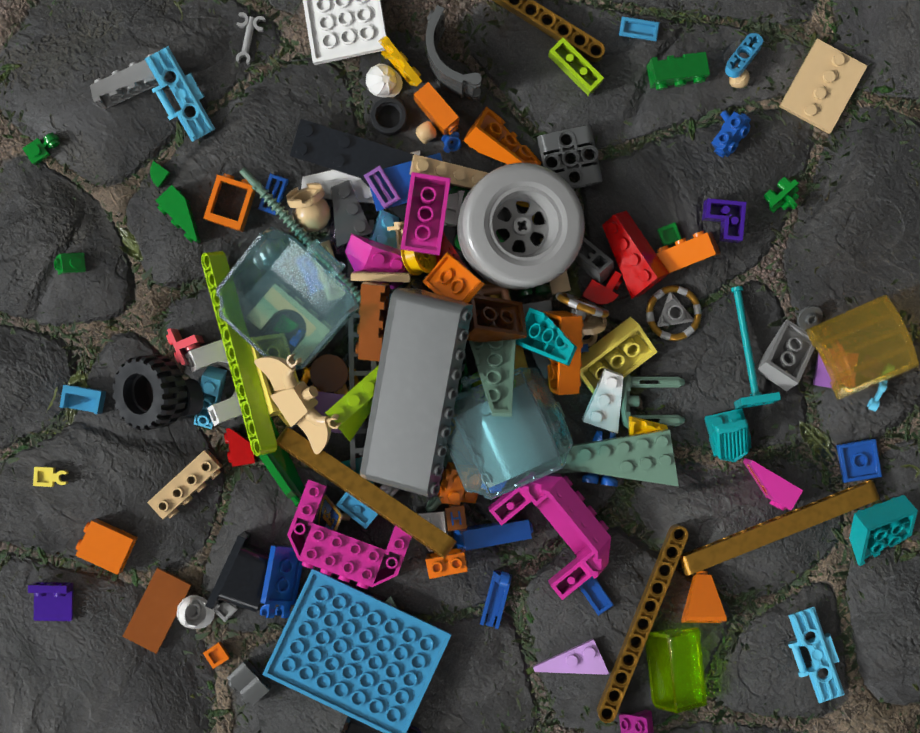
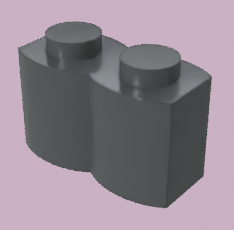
(248, 683)

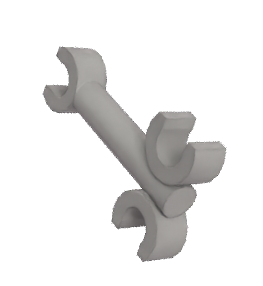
(249, 23)

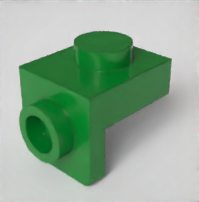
(70, 263)

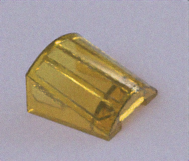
(864, 347)

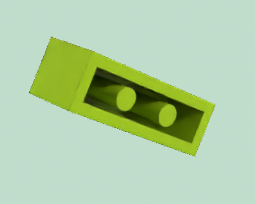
(575, 66)

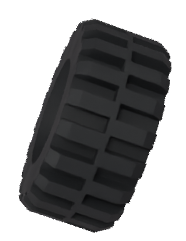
(167, 392)

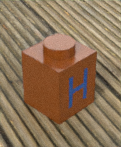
(455, 517)

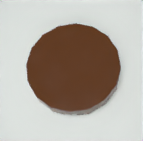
(329, 373)

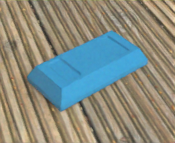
(639, 28)

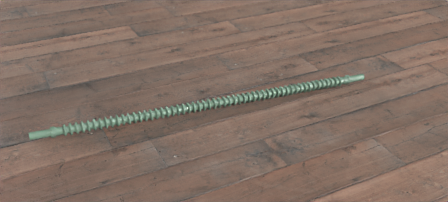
(259, 188)

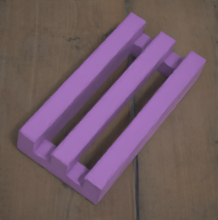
(373, 173)

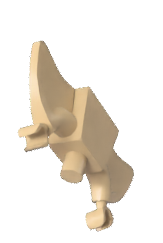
(297, 400)

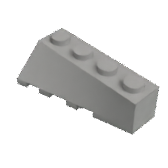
(124, 84)

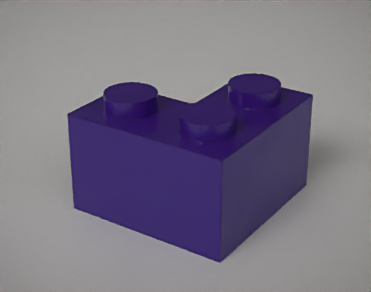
(731, 216)

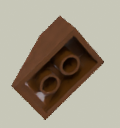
(496, 320)

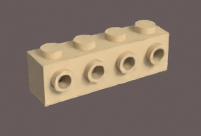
(187, 482)

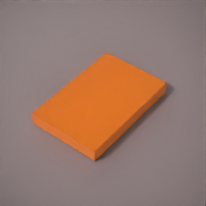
(453, 280)

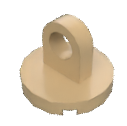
(593, 326)

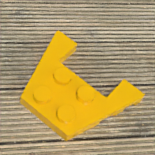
(400, 62)

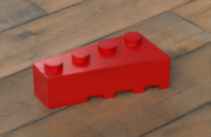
(633, 254)

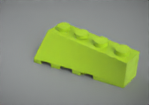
(354, 405)

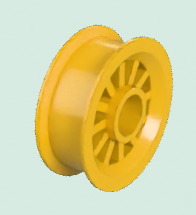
(417, 262)

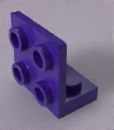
(52, 601)

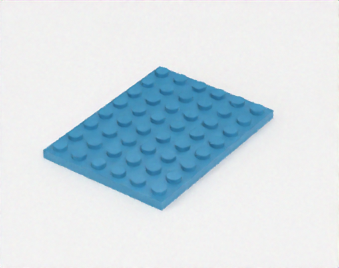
(357, 654)

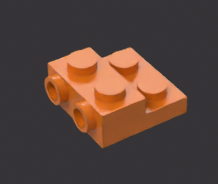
(452, 490)

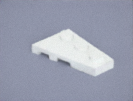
(605, 402)

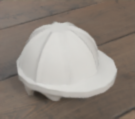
(383, 81)
(193, 612)

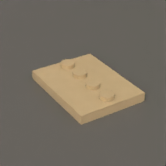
(823, 86)

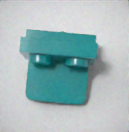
(729, 435)

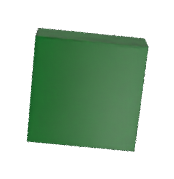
(669, 234)

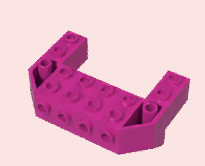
(570, 519)
(341, 553)

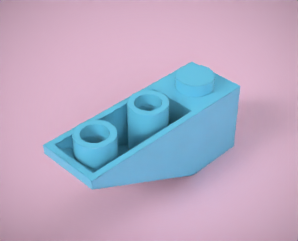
(212, 387)

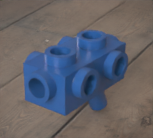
(732, 132)

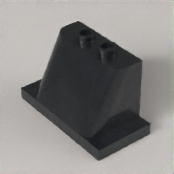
(242, 576)

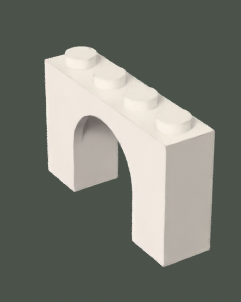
(215, 355)

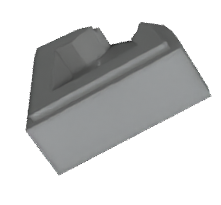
(225, 610)

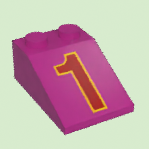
(778, 490)

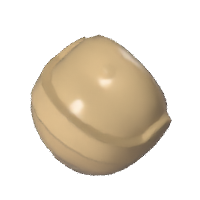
(741, 81)
(426, 132)

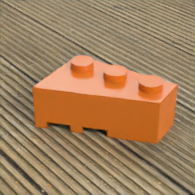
(688, 252)

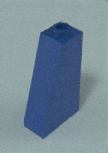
(492, 534)

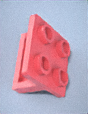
(181, 345)

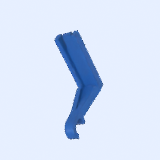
(496, 598)

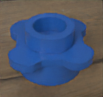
(456, 145)

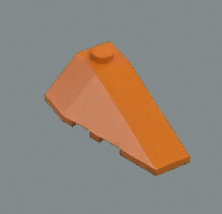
(494, 140)

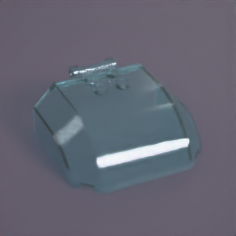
(285, 297)
(507, 452)

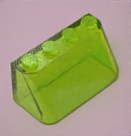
(676, 669)

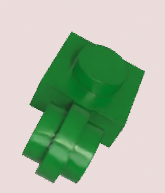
(37, 150)

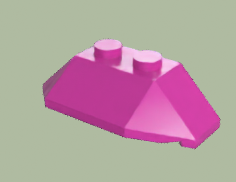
(374, 257)

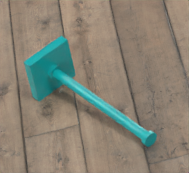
(756, 397)

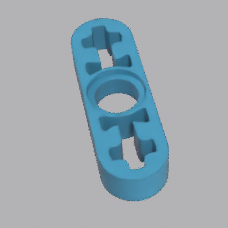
(743, 48)

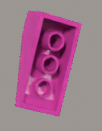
(425, 213)

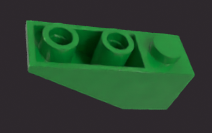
(180, 211)

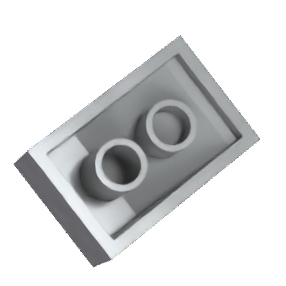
(786, 356)

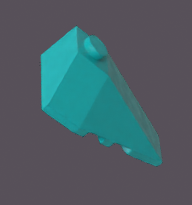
(546, 338)

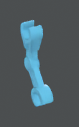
(873, 403)

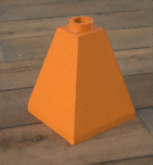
(703, 601)

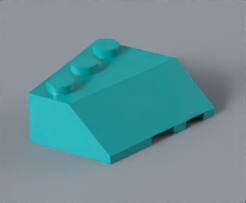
(881, 527)

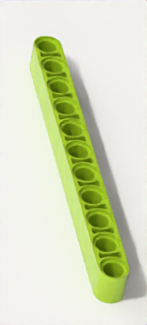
(241, 364)

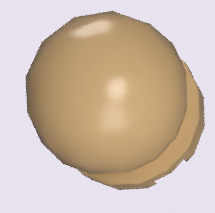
(309, 207)

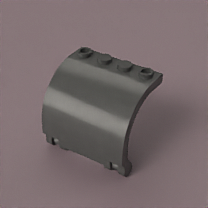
(448, 79)

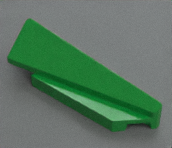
(284, 471)

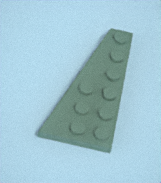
(496, 370)
(634, 457)

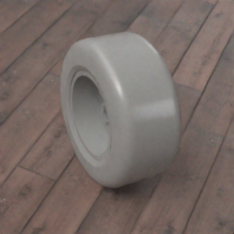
(544, 193)

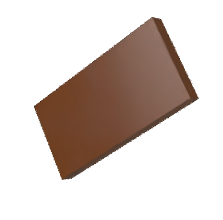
(157, 610)

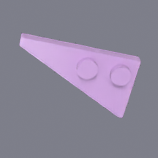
(579, 660)

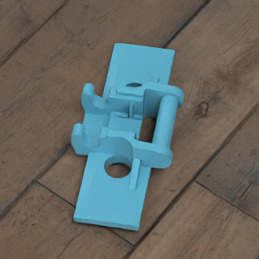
(184, 90)
(821, 652)

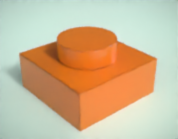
(216, 655)

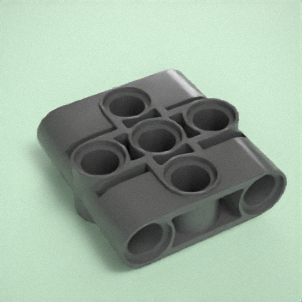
(579, 137)

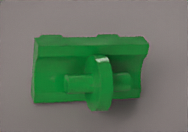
(785, 198)

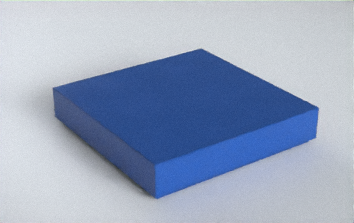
(859, 460)

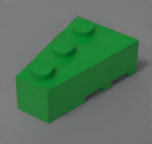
(678, 70)

